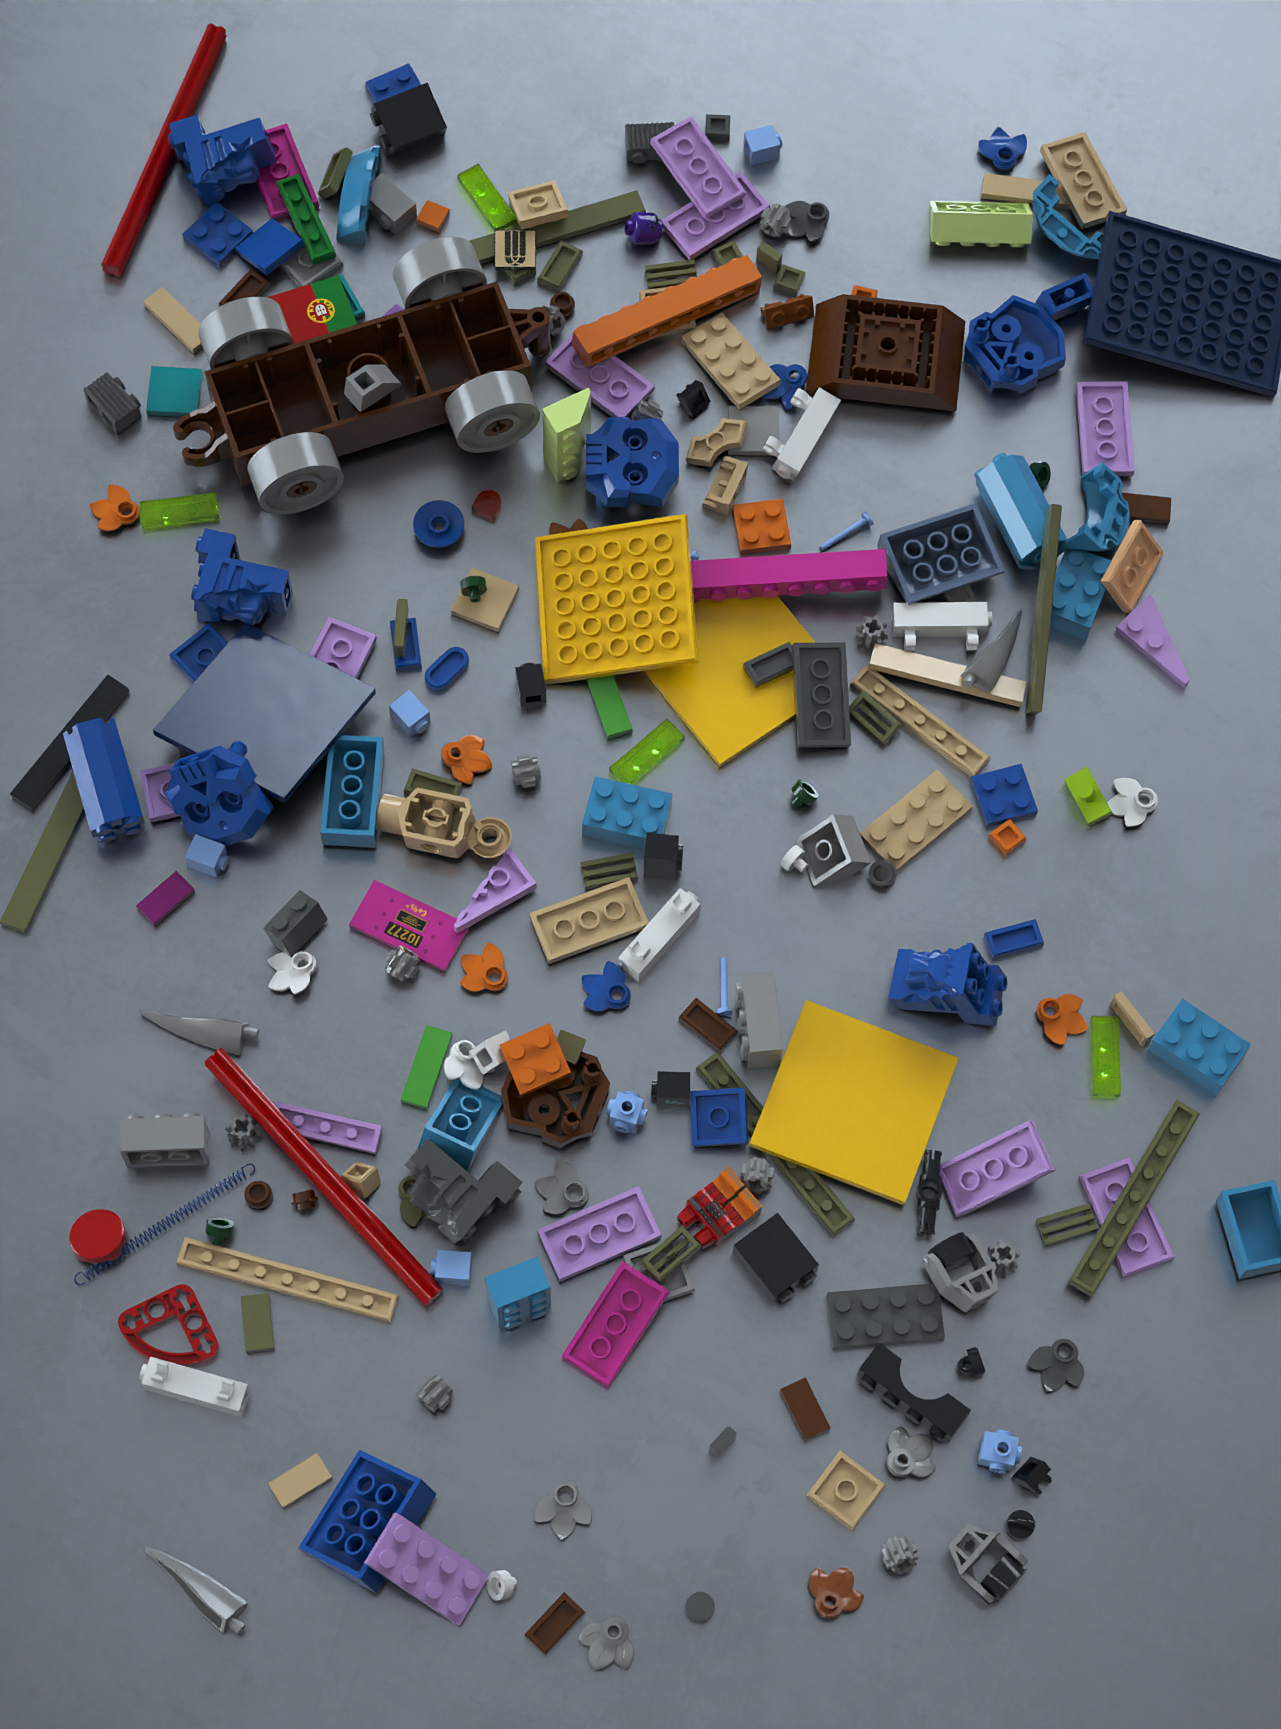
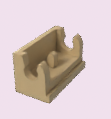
(726, 485)

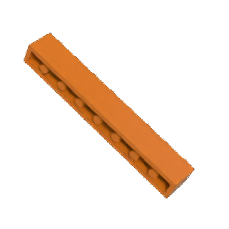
(666, 310)

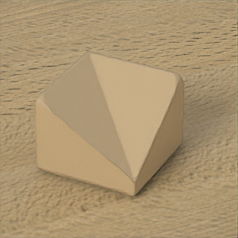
(362, 1179)

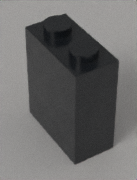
(408, 119)
(776, 1259)

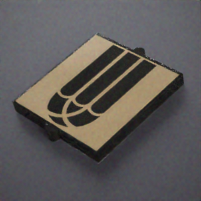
(515, 249)

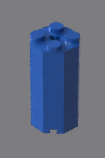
(104, 779)

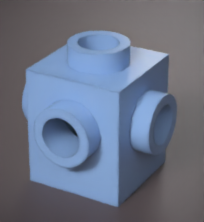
(626, 1120)
(994, 1459)

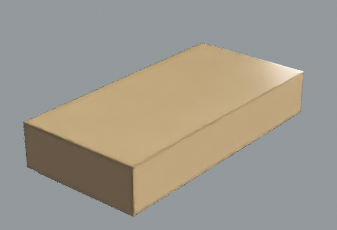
(1132, 1019)
(300, 1481)

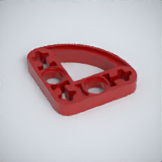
(172, 1310)

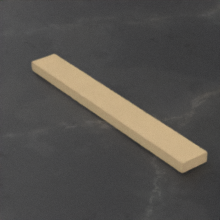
(287, 1280)

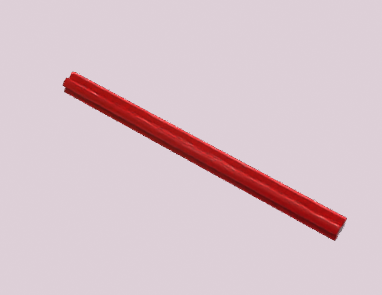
(162, 152)
(324, 1177)

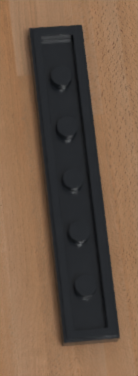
(56, 757)

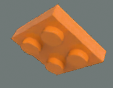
(761, 526)
(535, 1059)

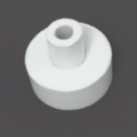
(793, 859)
(501, 1585)

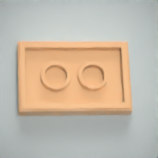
(1132, 566)

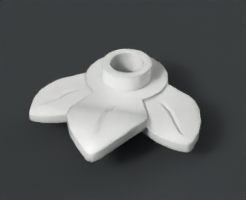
(1128, 802)
(290, 972)
(463, 1066)

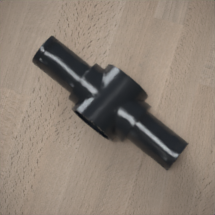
(929, 1206)

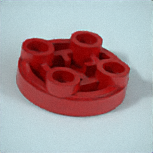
(97, 1236)

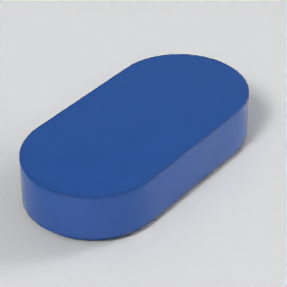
(446, 669)

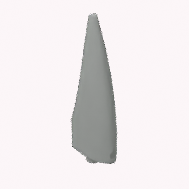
(989, 663)
(209, 1032)
(209, 1596)

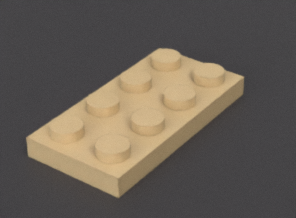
(1082, 179)
(730, 361)
(916, 820)
(588, 920)

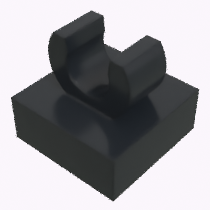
(694, 398)
(1032, 1473)

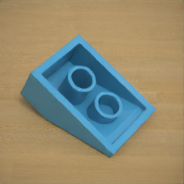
(462, 1122)

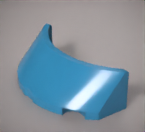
(357, 195)
(1057, 227)
(1106, 512)

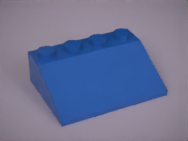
(359, 1514)

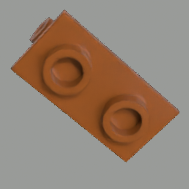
(788, 312)

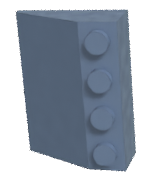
(940, 554)

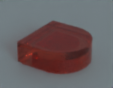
(487, 504)

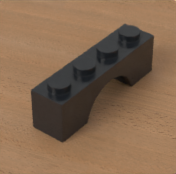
(940, 1415)

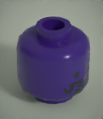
(644, 228)

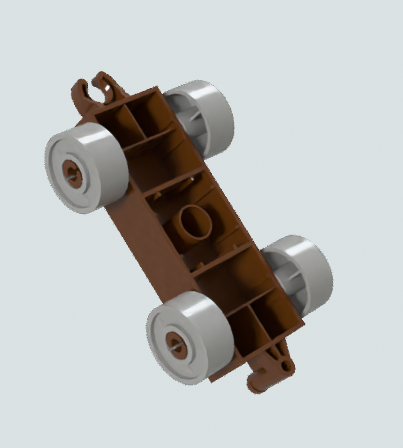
(285, 406)

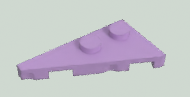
(1149, 635)
(503, 886)

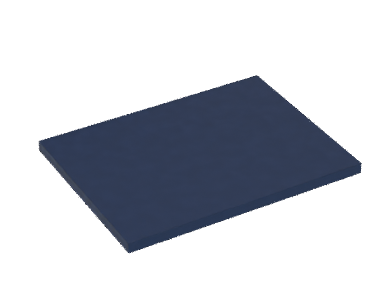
(1187, 304)

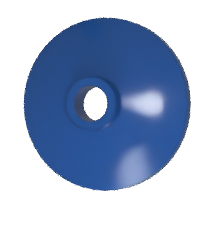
(438, 514)

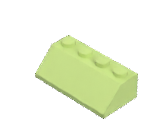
(980, 223)
(565, 434)

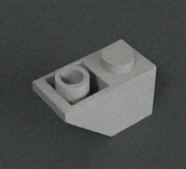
(369, 385)

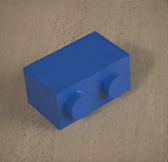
(1066, 297)

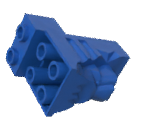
(222, 157)
(236, 587)
(949, 983)

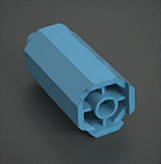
(1016, 507)

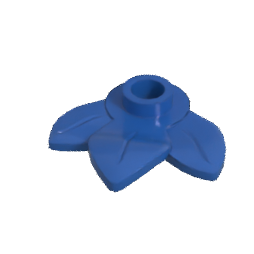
(1003, 146)
(787, 385)
(604, 986)

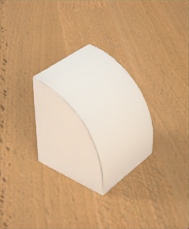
(488, 1053)

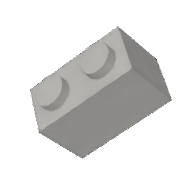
(391, 205)

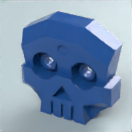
(1030, 334)
(652, 462)
(211, 780)

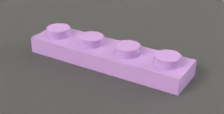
(333, 1128)

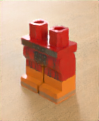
(720, 1209)

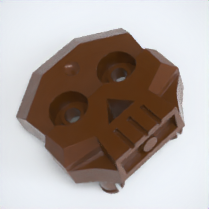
(563, 1121)

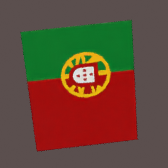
(316, 309)

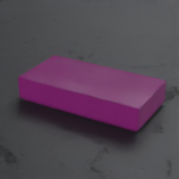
(165, 898)

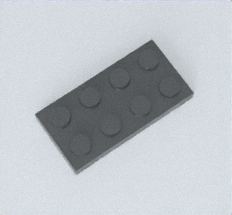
(821, 695)
(885, 1316)

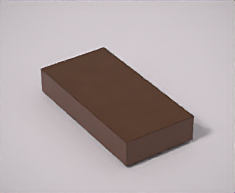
(249, 286)
(1148, 508)
(708, 1025)
(805, 1409)
(554, 1623)

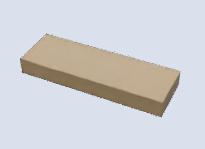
(175, 318)

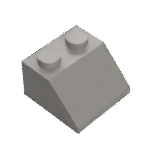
(833, 849)

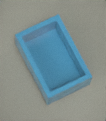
(1078, 592)
(625, 813)
(1199, 1047)
(1253, 1227)
(518, 1293)

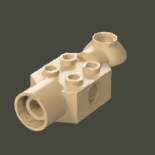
(441, 824)

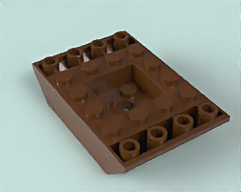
(853, 365)

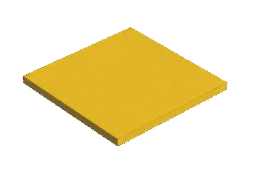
(616, 599)
(716, 693)
(854, 1102)

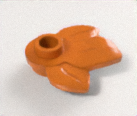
(111, 510)
(470, 758)
(481, 968)
(1065, 1020)

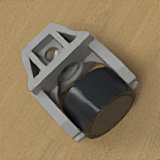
(971, 1289)
(1001, 1576)

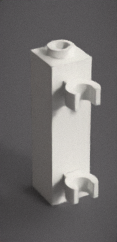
(805, 435)
(941, 620)
(659, 934)
(194, 1386)

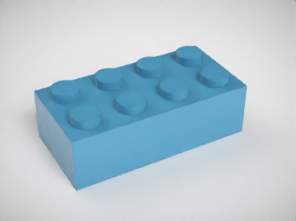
(352, 791)

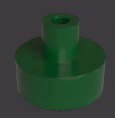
(1041, 472)
(473, 587)
(803, 793)
(219, 1229)

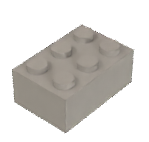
(759, 1020)
(164, 1140)

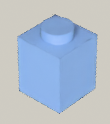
(762, 144)
(410, 714)
(206, 856)
(452, 1268)

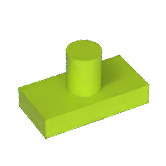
(1088, 796)

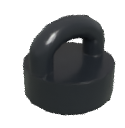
(976, 1362)
(1020, 1525)

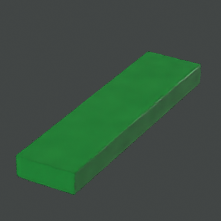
(305, 219)

